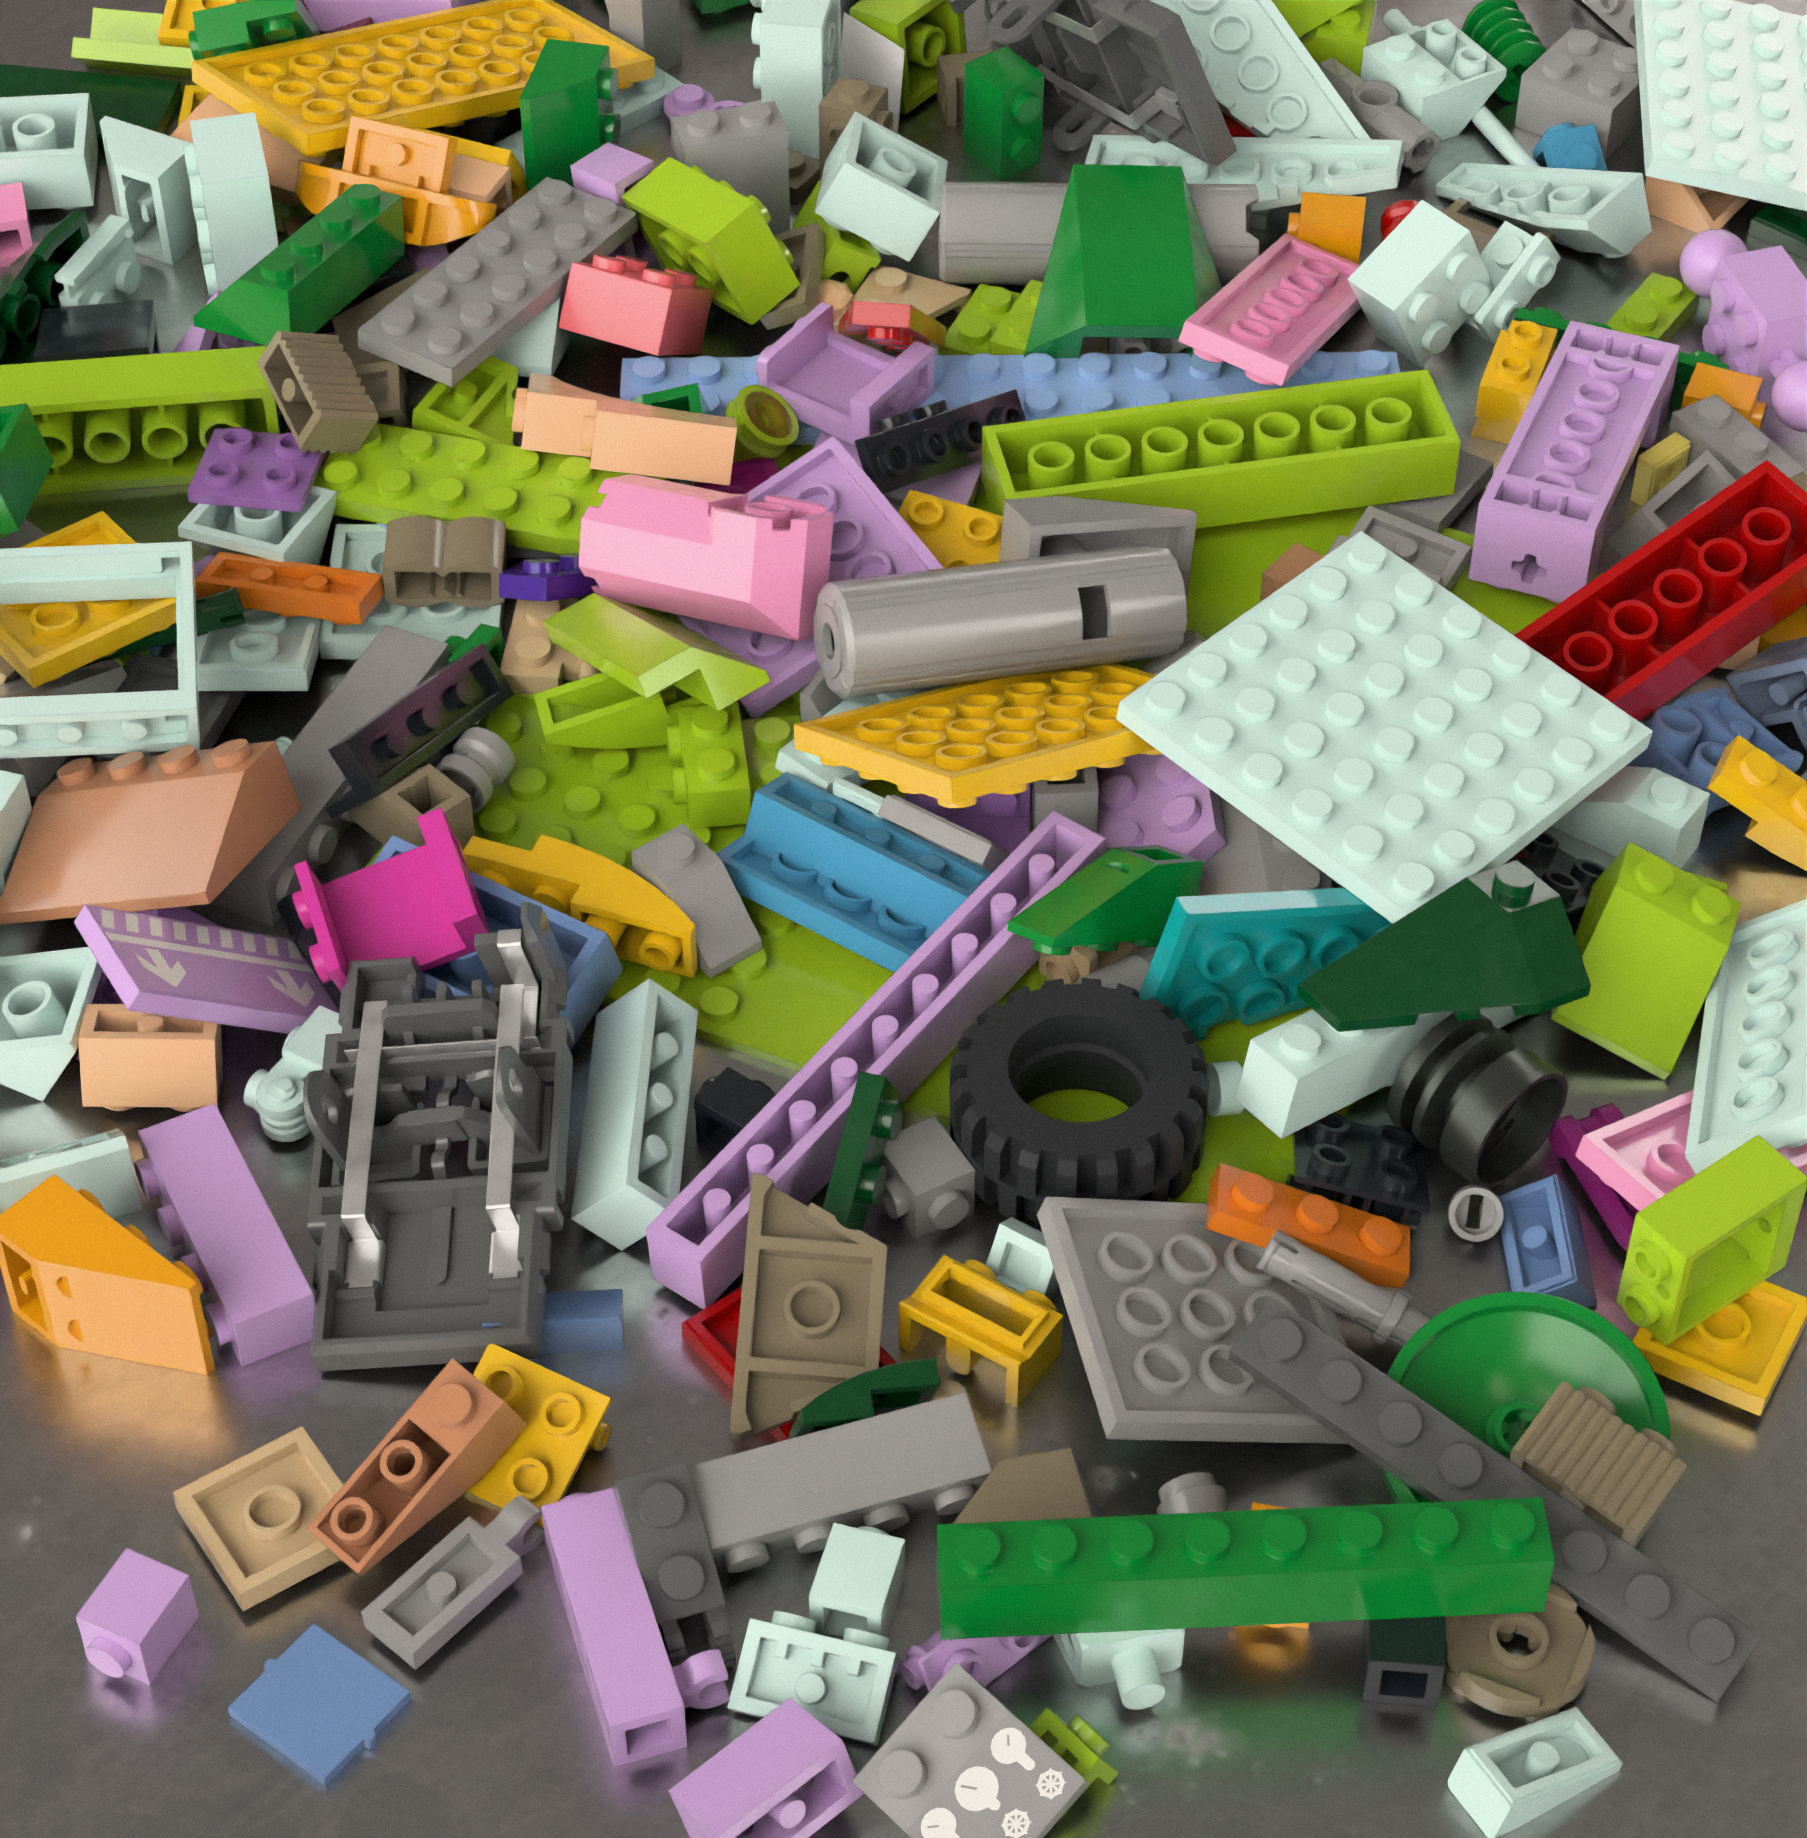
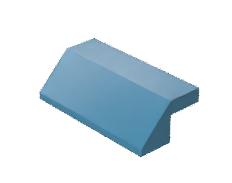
(846, 871)

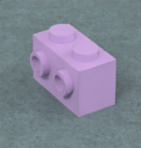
(770, 1782)

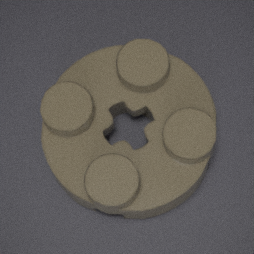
(1516, 1684)

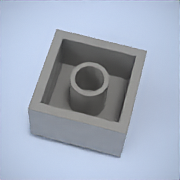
(1583, 84)

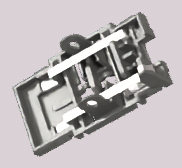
(1119, 66)
(403, 1249)

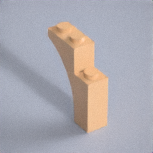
(624, 433)

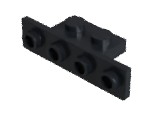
(935, 442)

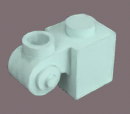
(279, 1093)

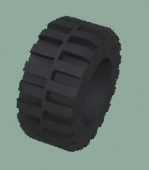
(1078, 1041)

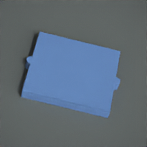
(319, 1704)

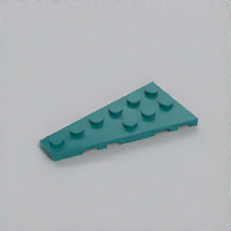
(1250, 952)

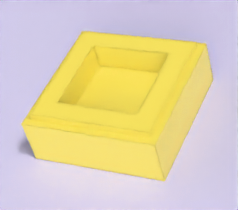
(1659, 467)

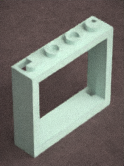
(104, 720)

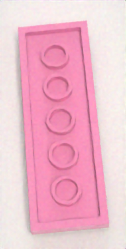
(1275, 311)

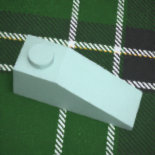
(1644, 809)

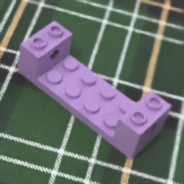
(1568, 459)

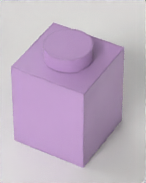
(137, 1617)

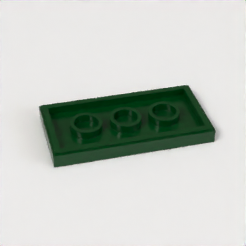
(126, 98)

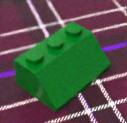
(567, 109)

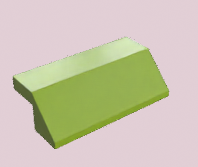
(130, 43)
(652, 651)

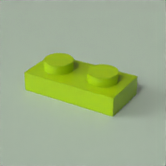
(1656, 308)

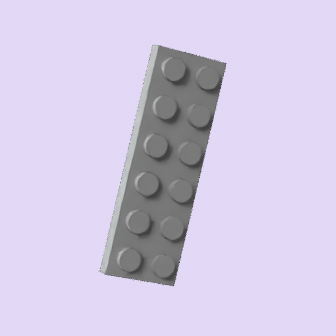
(496, 281)

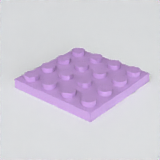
(866, 542)

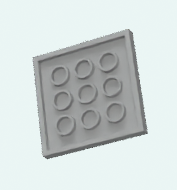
(1156, 1319)

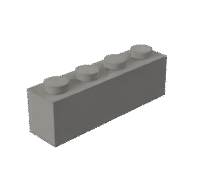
(843, 1475)

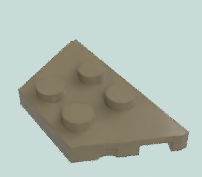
(804, 1309)

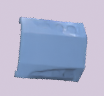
(1693, 735)

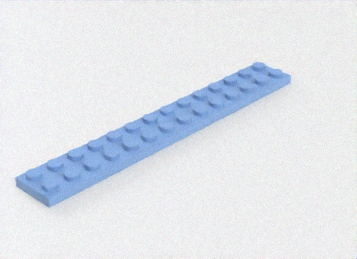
(1043, 384)

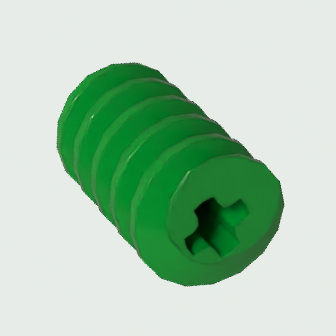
(1508, 38)

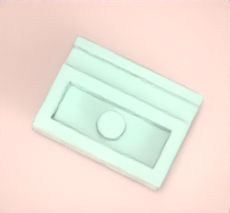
(101, 268)

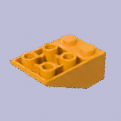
(100, 1283)

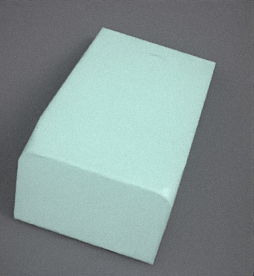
(1530, 1771)

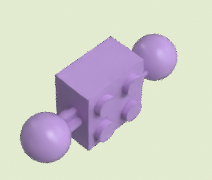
(1754, 316)

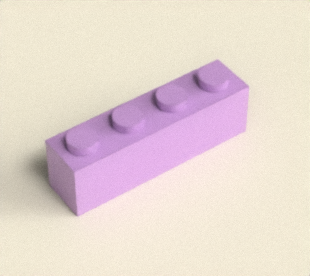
(227, 1233)

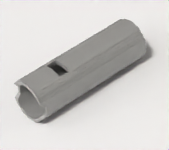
(1008, 229)
(999, 620)

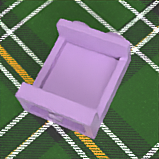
(842, 382)

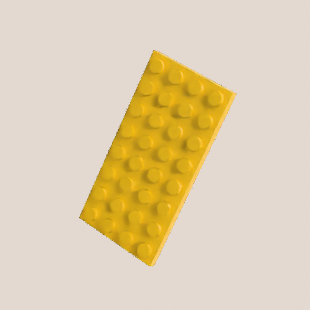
(404, 70)

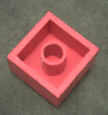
(636, 305)

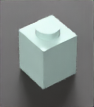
(857, 1581)

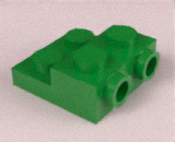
(249, 26)

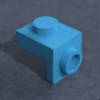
(1570, 148)

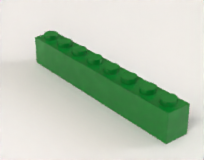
(1242, 1568)

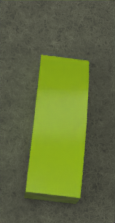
(608, 714)

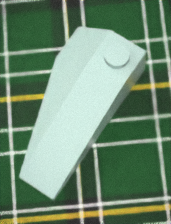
(1580, 207)

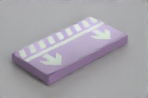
(203, 970)

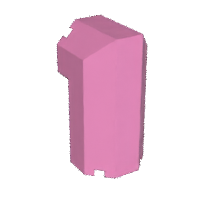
(709, 554)

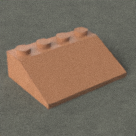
(148, 830)

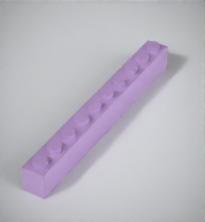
(896, 1034)

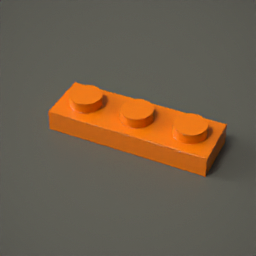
(293, 587)
(1254, 1207)

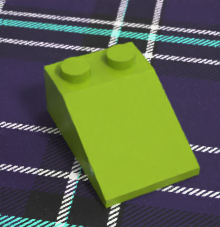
(1650, 956)

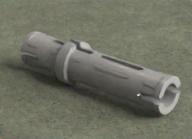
(1343, 1291)

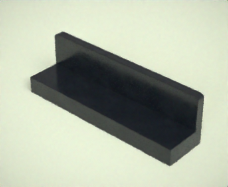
(418, 726)

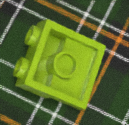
(994, 322)
(723, 761)

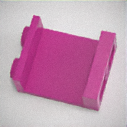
(396, 908)

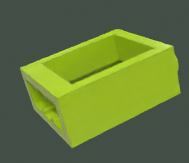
(1711, 1240)

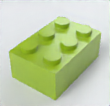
(715, 235)

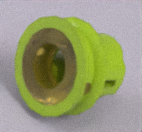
(763, 423)

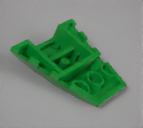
(1122, 260)

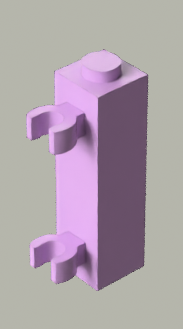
(617, 1633)

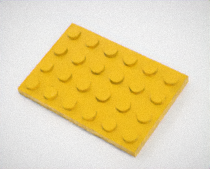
(985, 734)

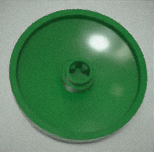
(1504, 1356)

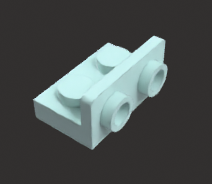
(1517, 269)
(833, 1679)

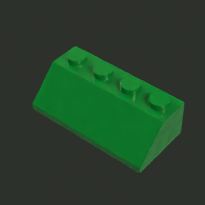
(313, 269)

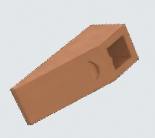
(418, 1468)

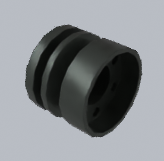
(1477, 1099)

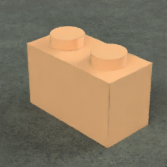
(148, 1060)

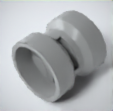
(478, 764)

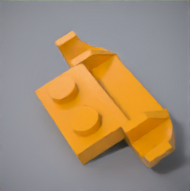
(404, 164)

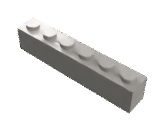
(381, 675)

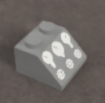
(969, 1769)

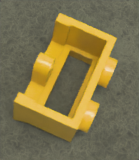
(1512, 378)
(984, 1320)

